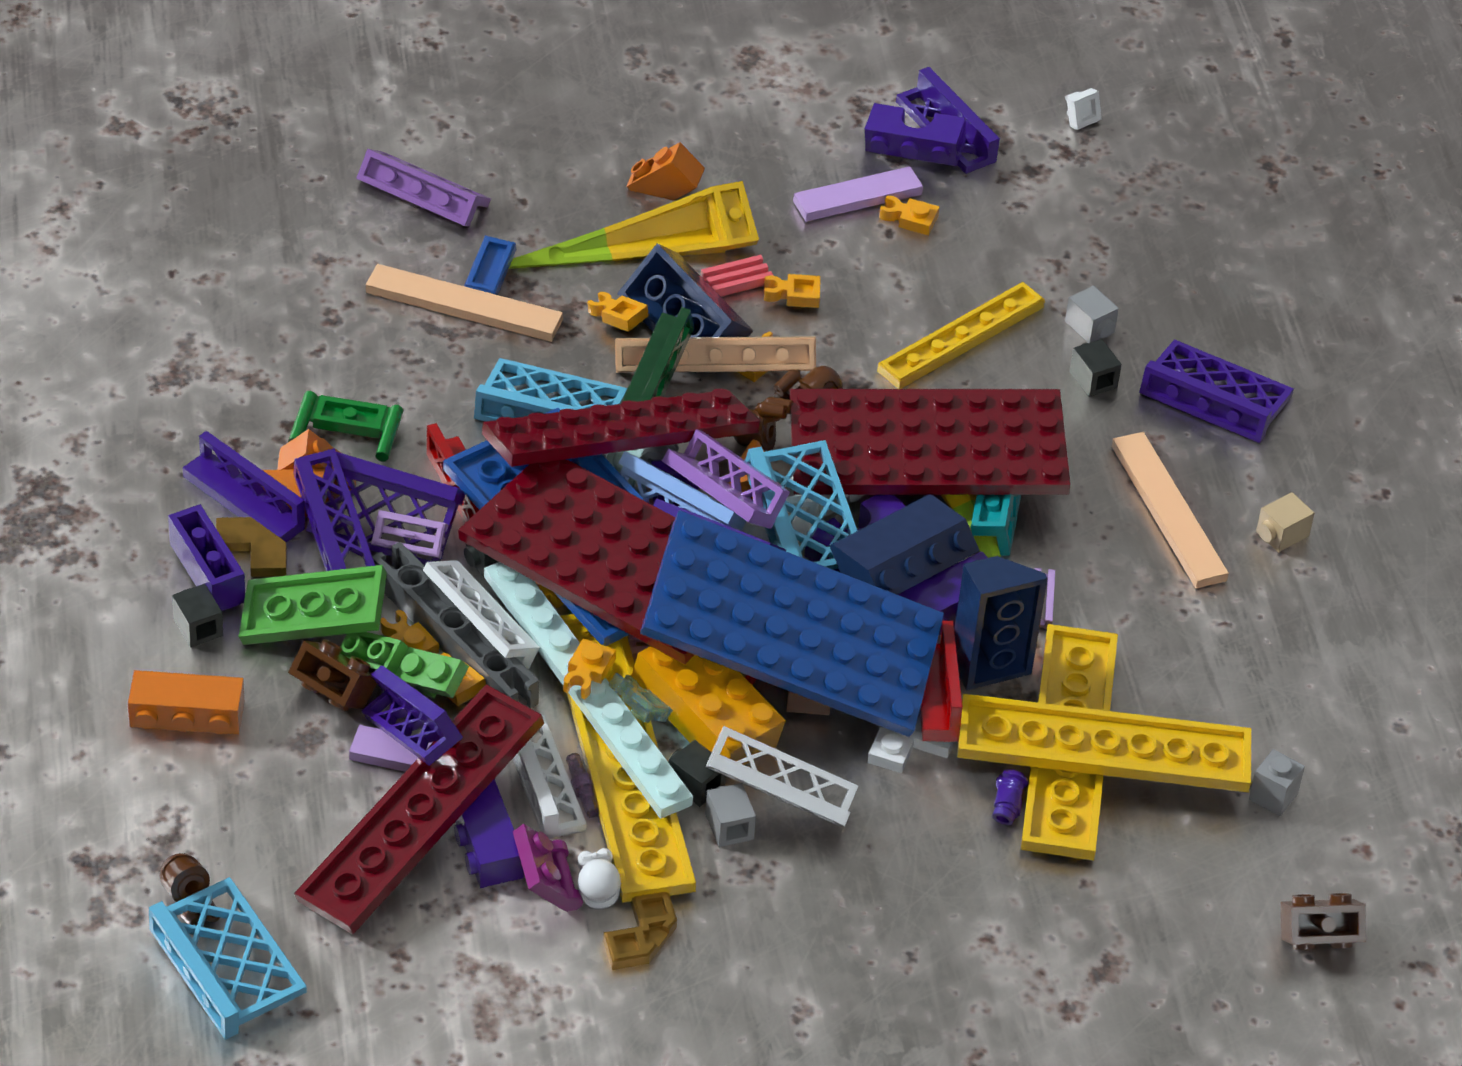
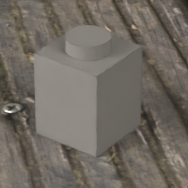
(1091, 314)
(1276, 782)
(730, 814)

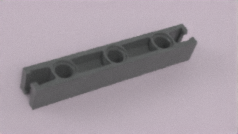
(457, 636)

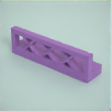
(420, 187)
(720, 488)

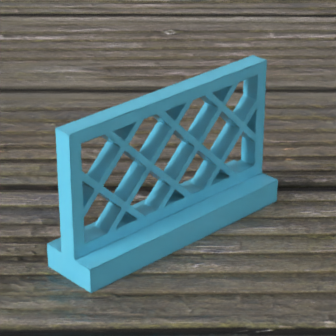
(495, 402)
(782, 532)
(202, 977)

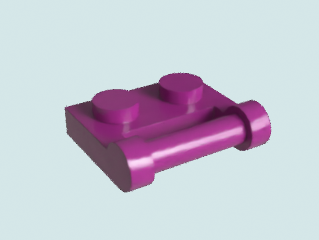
(547, 868)

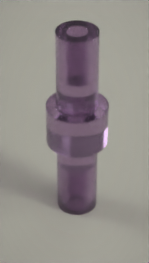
(582, 785)

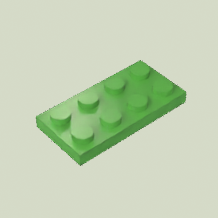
(313, 605)

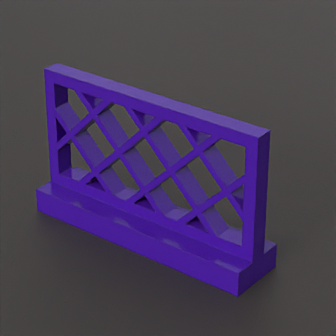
(1214, 403)
(402, 484)

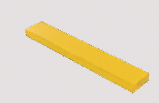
(960, 335)

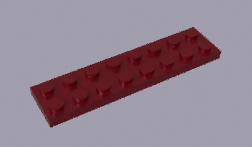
(618, 427)
(418, 811)

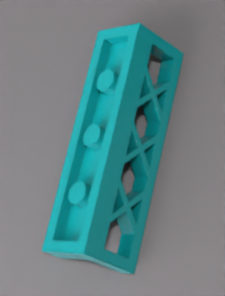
(996, 517)

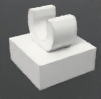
(1083, 108)

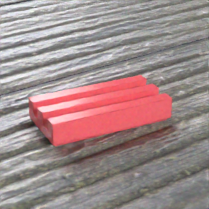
(737, 275)

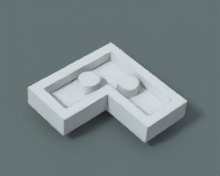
(893, 749)

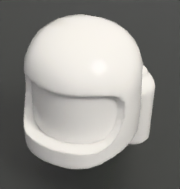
(598, 879)

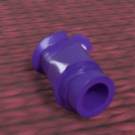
(1009, 796)

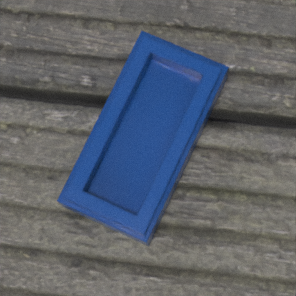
(491, 265)

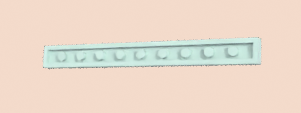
(604, 706)

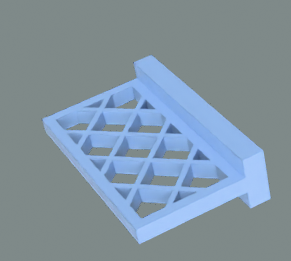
(676, 491)

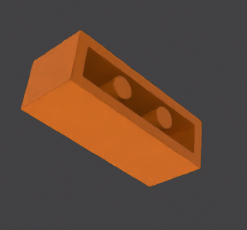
(186, 702)

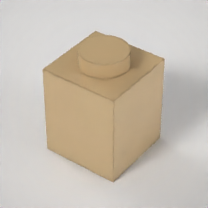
(1285, 522)

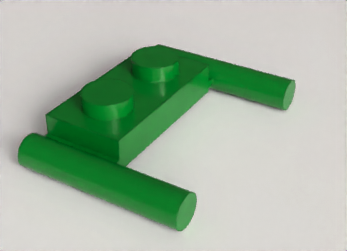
(350, 418)

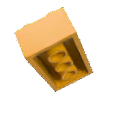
(708, 698)

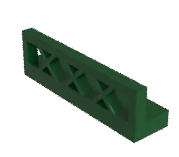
(661, 356)

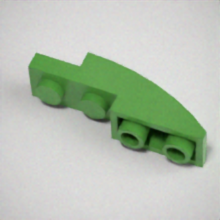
(420, 669)

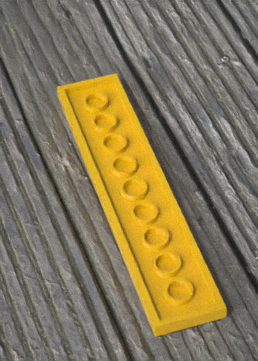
(643, 846)

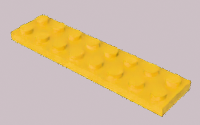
(1105, 743)
(1062, 804)

